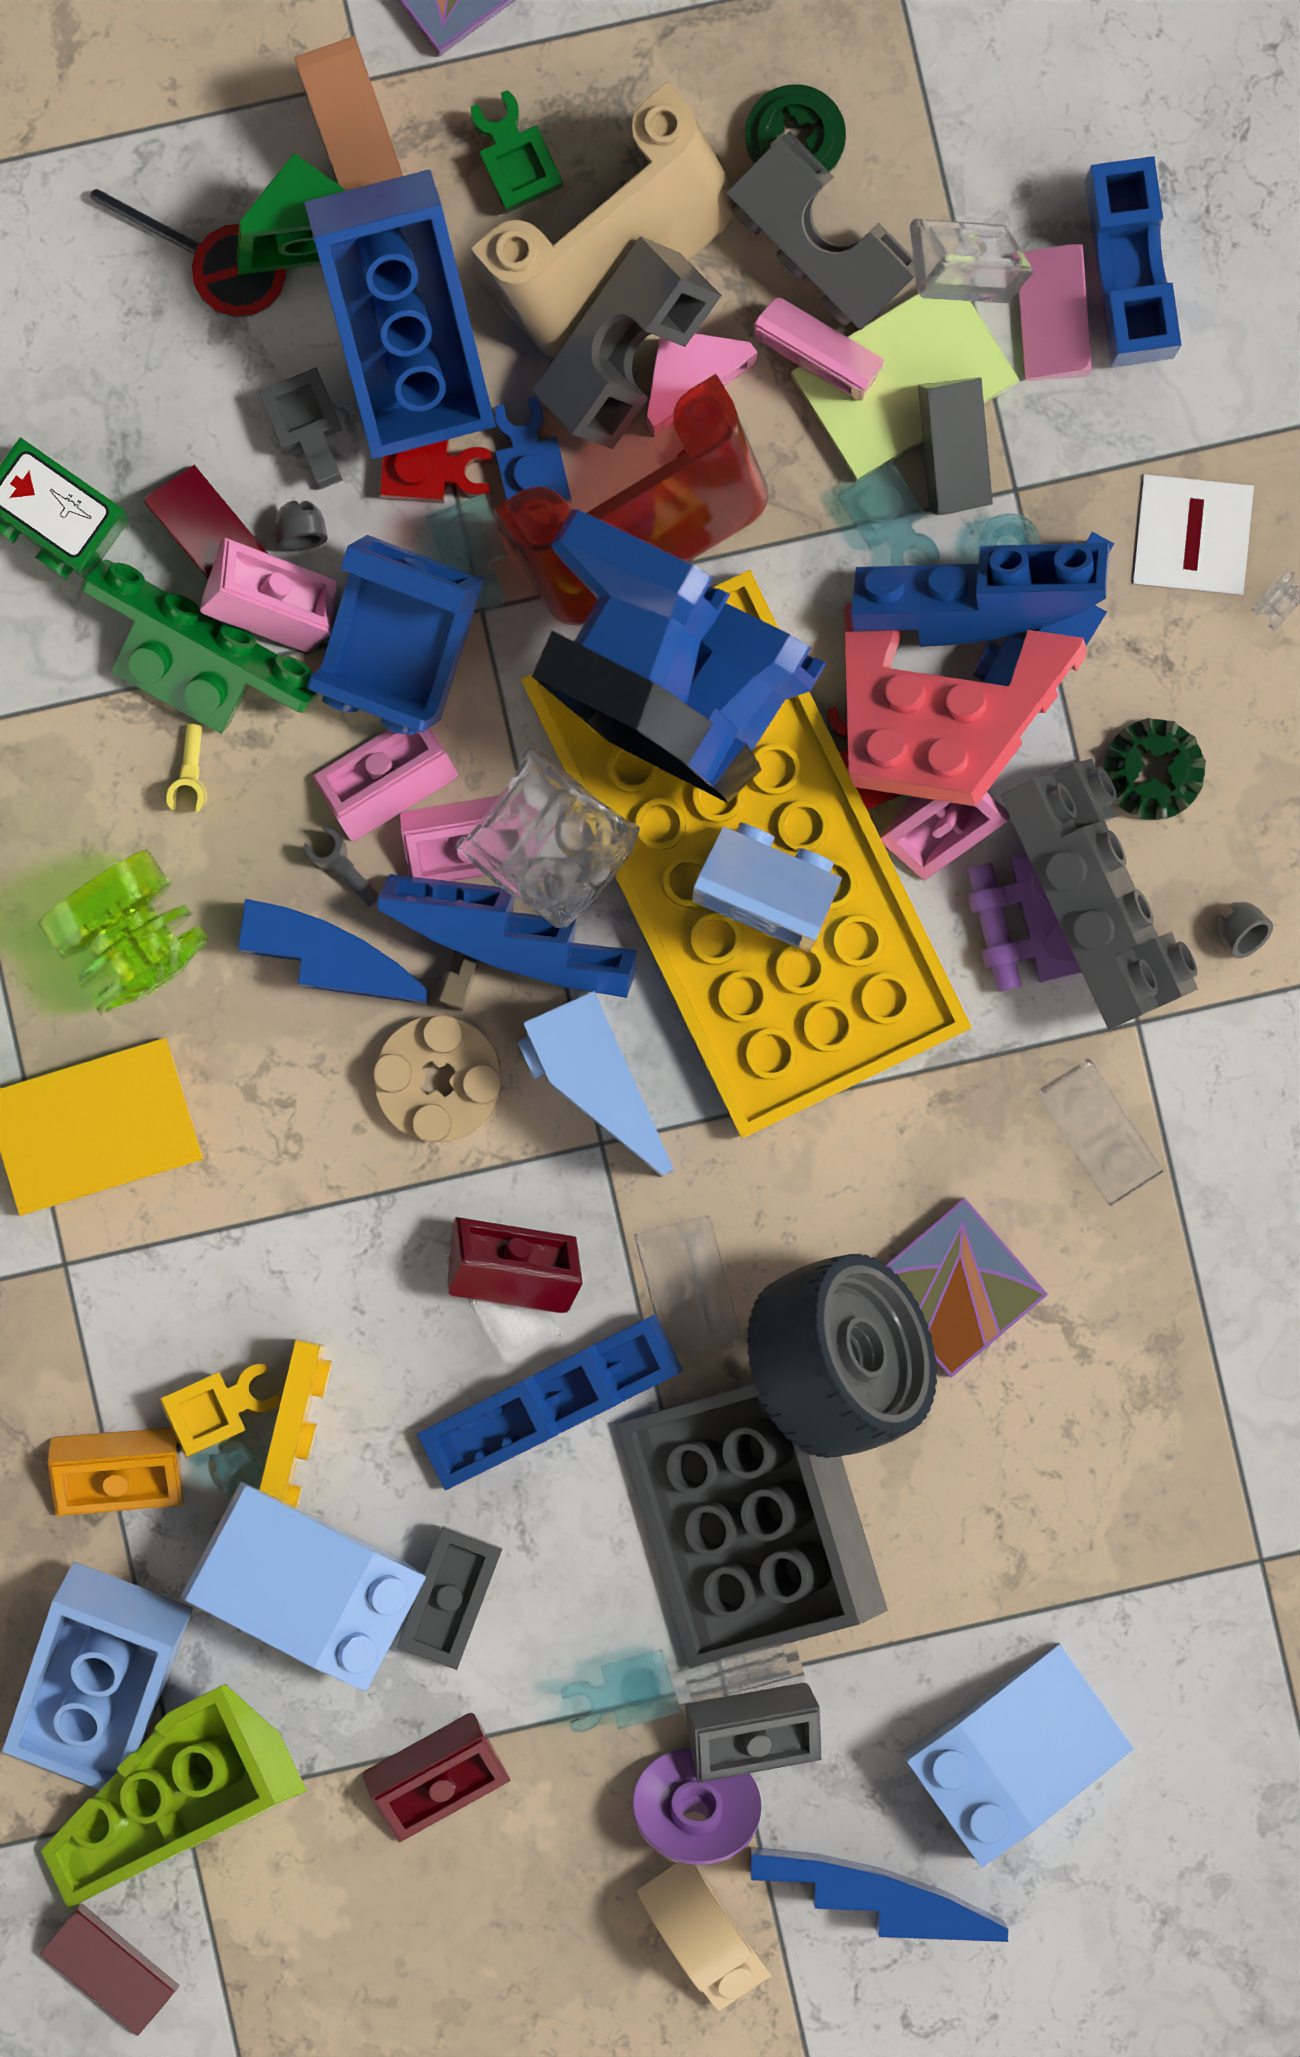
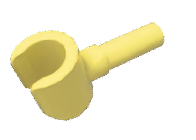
(189, 769)

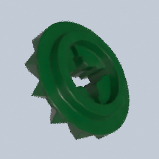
(806, 108)
(1152, 798)

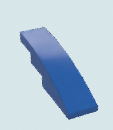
(483, 926)
(550, 1402)
(901, 1904)

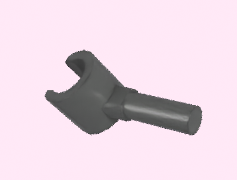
(343, 867)

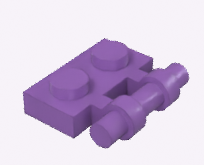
(1046, 939)

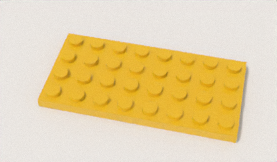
(766, 1015)

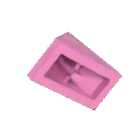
(685, 367)
(935, 832)

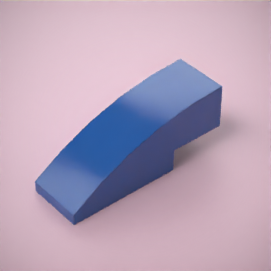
(327, 954)

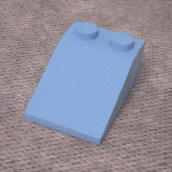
(766, 886)
(590, 1071)
(304, 1586)
(96, 1676)
(1018, 1754)

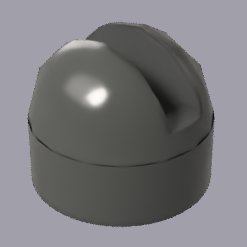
(300, 526)
(1244, 929)

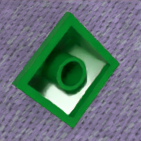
(277, 227)

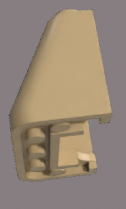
(671, 201)

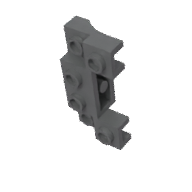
(1093, 894)

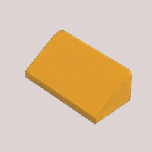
(115, 1471)

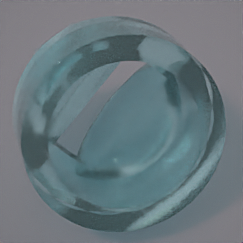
(234, 1464)

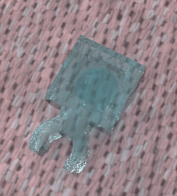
(884, 511)
(634, 1689)

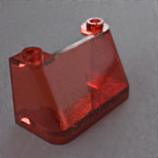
(679, 508)

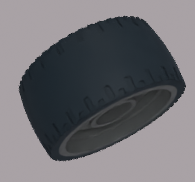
(842, 1356)

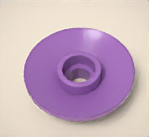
(670, 1791)

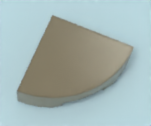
(458, 981)

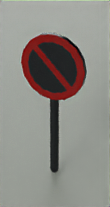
(213, 264)

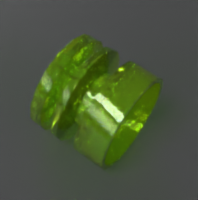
(123, 932)

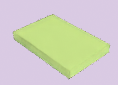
(919, 345)

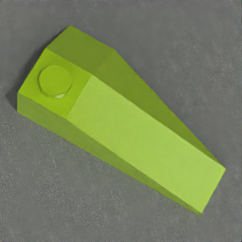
(187, 1783)

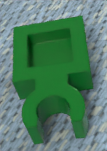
(518, 160)

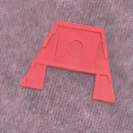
(942, 732)

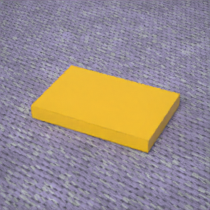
(95, 1127)

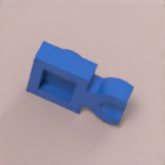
(529, 460)

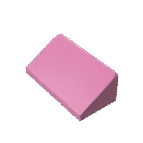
(1055, 315)
(818, 348)
(270, 597)
(383, 779)
(432, 835)

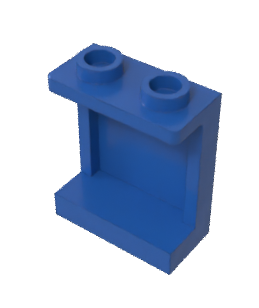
(396, 635)

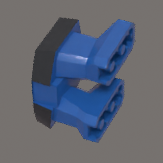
(669, 661)

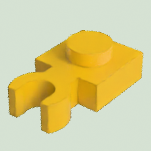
(210, 1412)

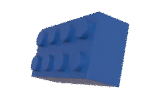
(400, 313)

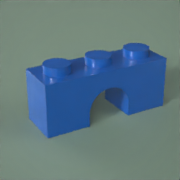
(1129, 262)

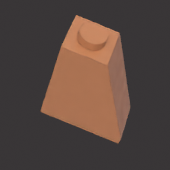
(348, 114)

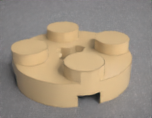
(401, 1074)

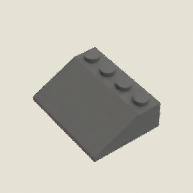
(747, 1527)

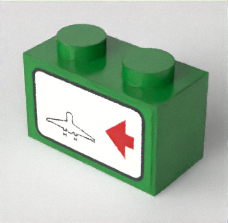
(56, 512)

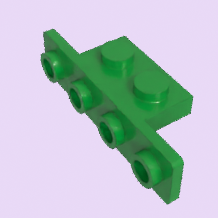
(189, 655)

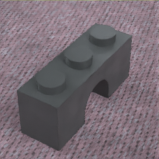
(779, 200)
(592, 376)

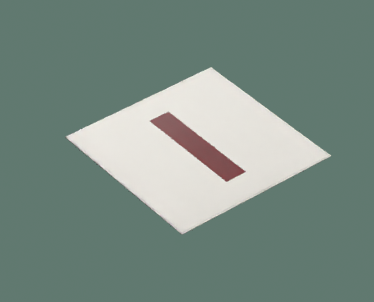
(1193, 534)

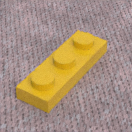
(292, 1432)

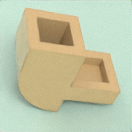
(702, 1934)

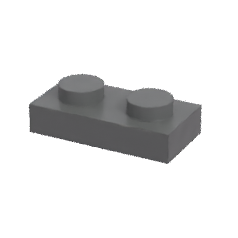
(449, 1597)

